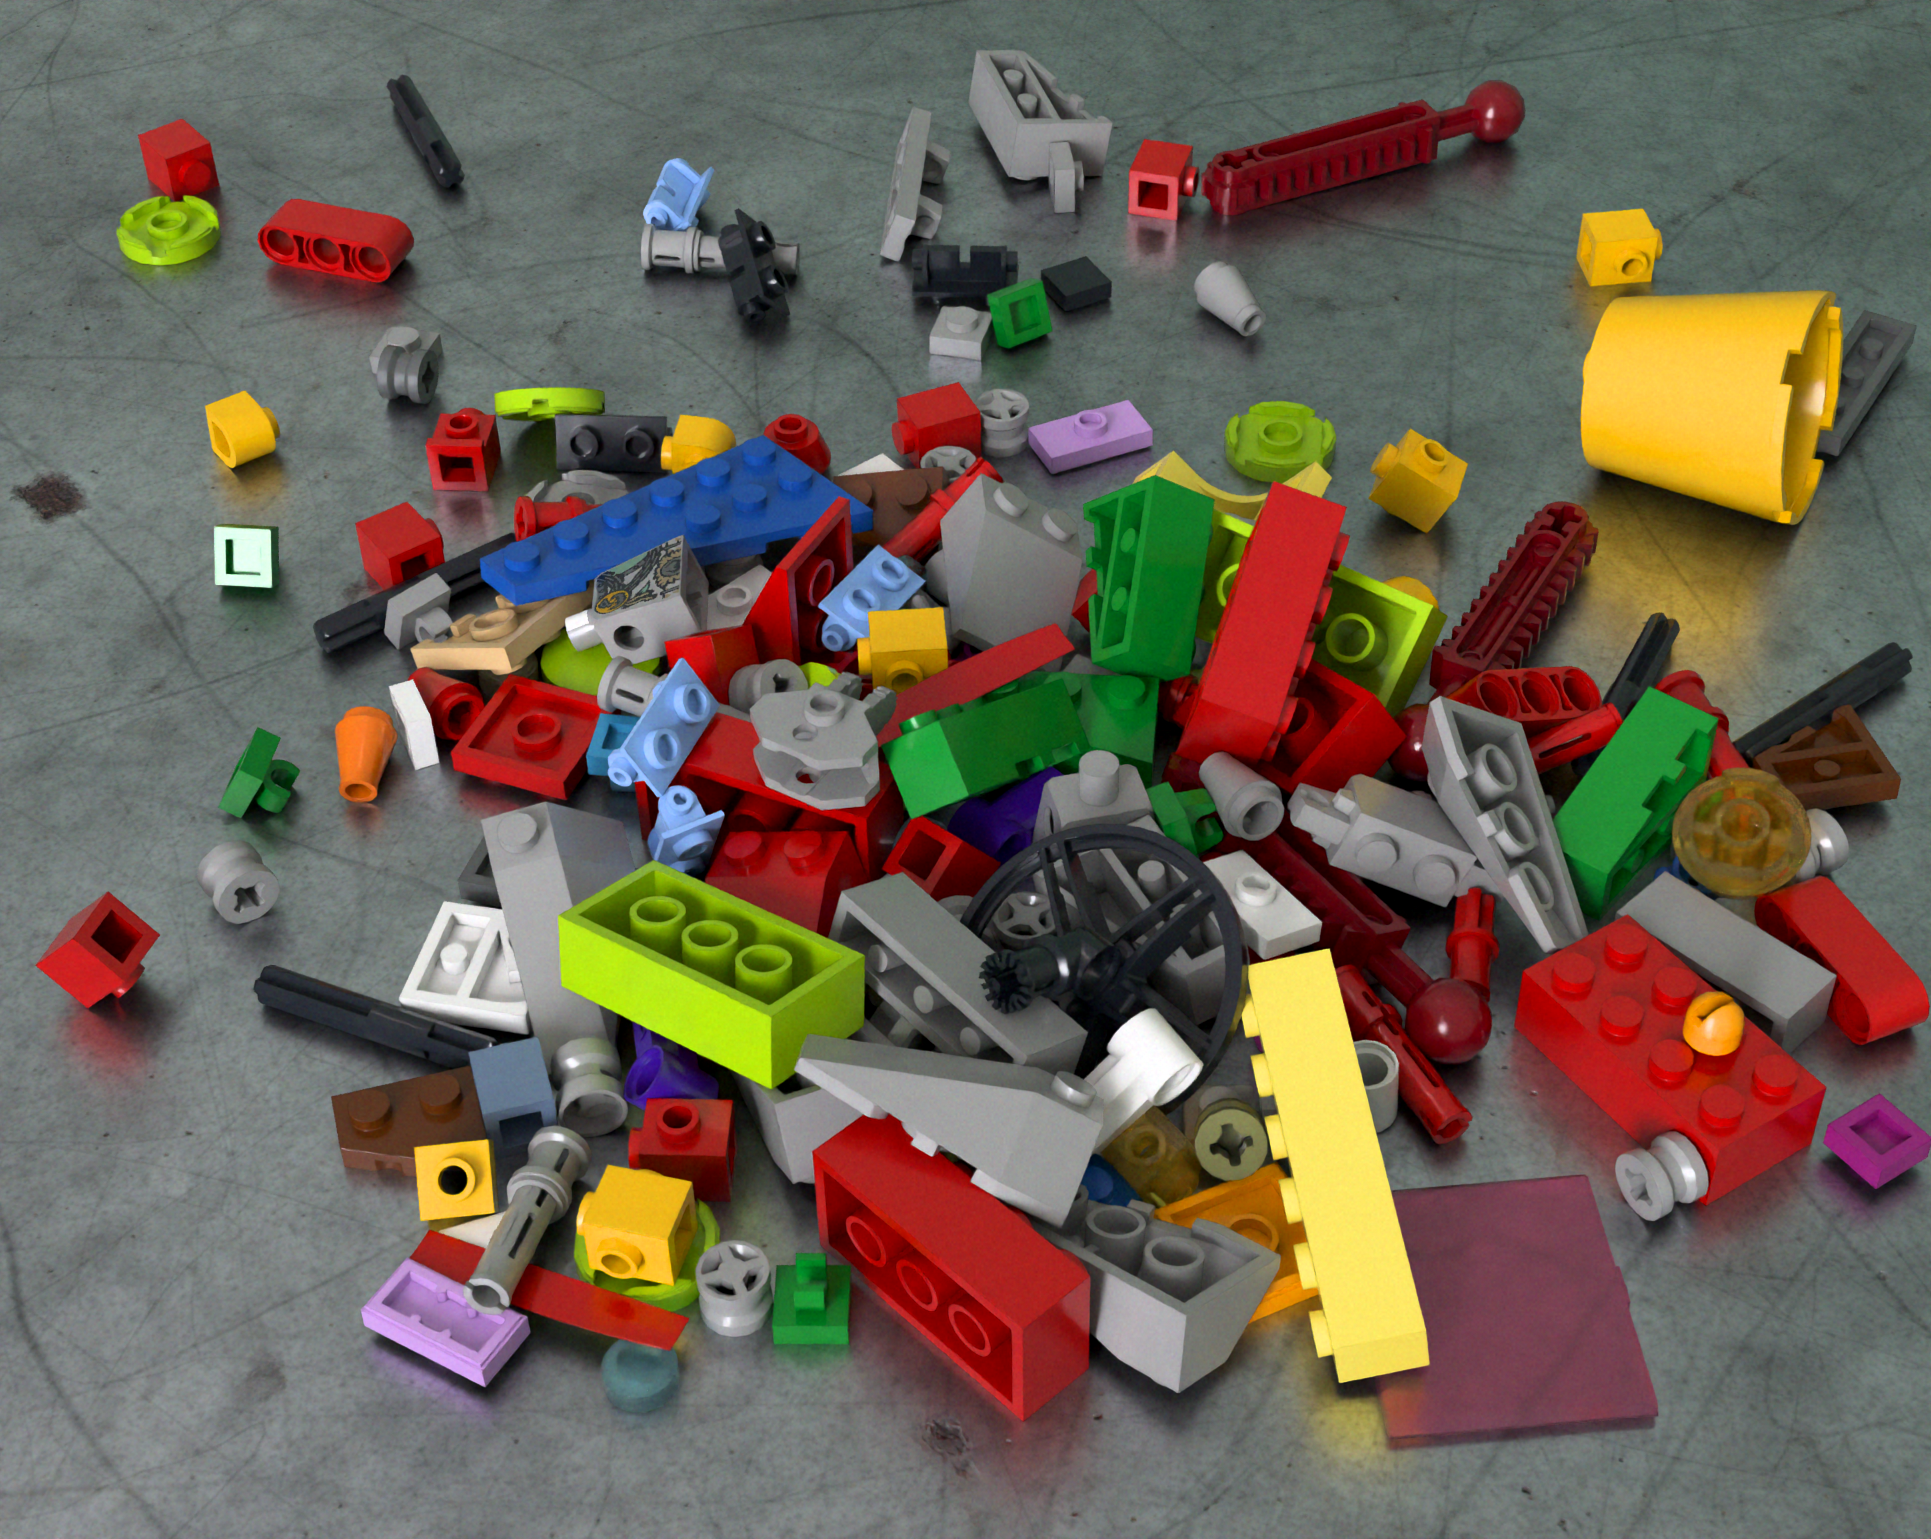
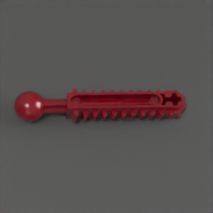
(1355, 149)
(1504, 617)
(1443, 1015)

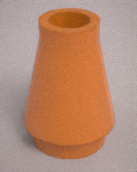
(363, 750)

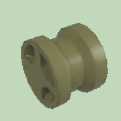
(1227, 1124)

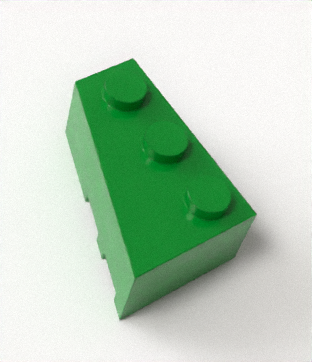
(1148, 577)
(1114, 712)
(982, 746)
(1629, 798)

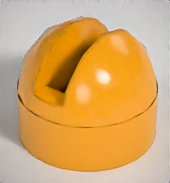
(1720, 1030)

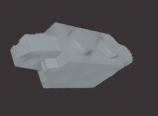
(1391, 839)

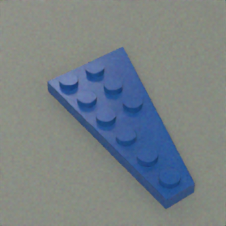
(720, 505)

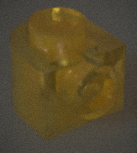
(1165, 1170)

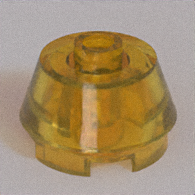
(1741, 834)

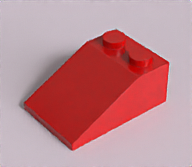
(787, 610)
(1332, 734)
(789, 873)

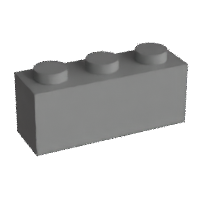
(1765, 977)

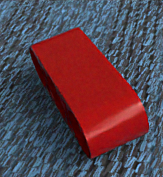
(336, 240)
(1532, 695)
(1873, 984)

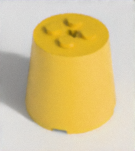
(1716, 395)

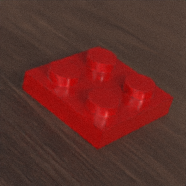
(531, 737)

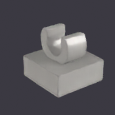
(419, 613)

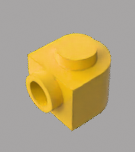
(241, 429)
(694, 441)

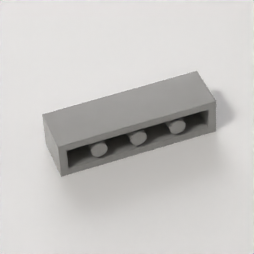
(930, 975)

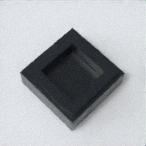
(1076, 283)

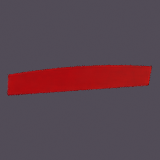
(977, 676)
(560, 1296)

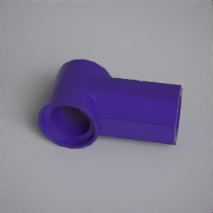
(1007, 822)
(665, 1071)

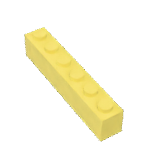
(1336, 1169)

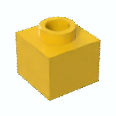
(481, 1192)

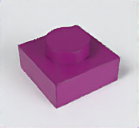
(1877, 1140)

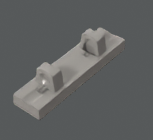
(915, 162)

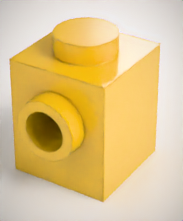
(1618, 247)
(1416, 480)
(903, 647)
(638, 1224)

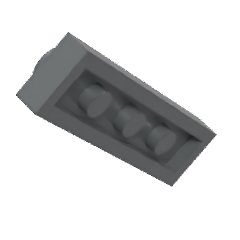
(1868, 361)

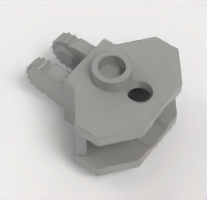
(824, 736)

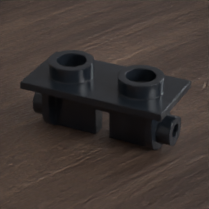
(750, 249)
(942, 275)
(610, 442)

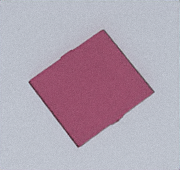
(1515, 1311)

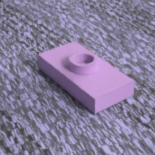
(1090, 436)
(436, 1321)

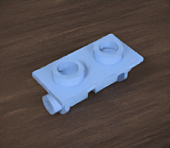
(677, 196)
(873, 585)
(664, 731)
(683, 832)

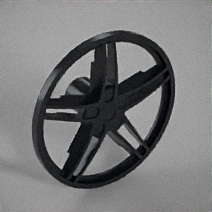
(1130, 988)

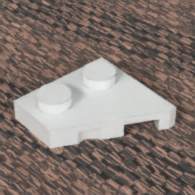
(468, 972)

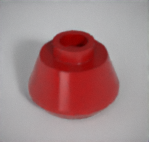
(800, 439)

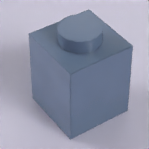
(513, 1094)

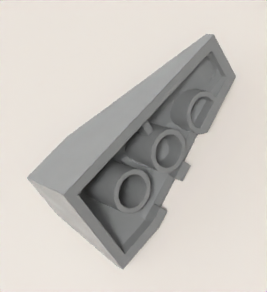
(1497, 804)
(542, 866)
(1008, 1120)
(1162, 1291)

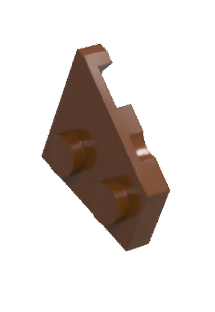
(895, 500)
(1832, 765)
(387, 1121)

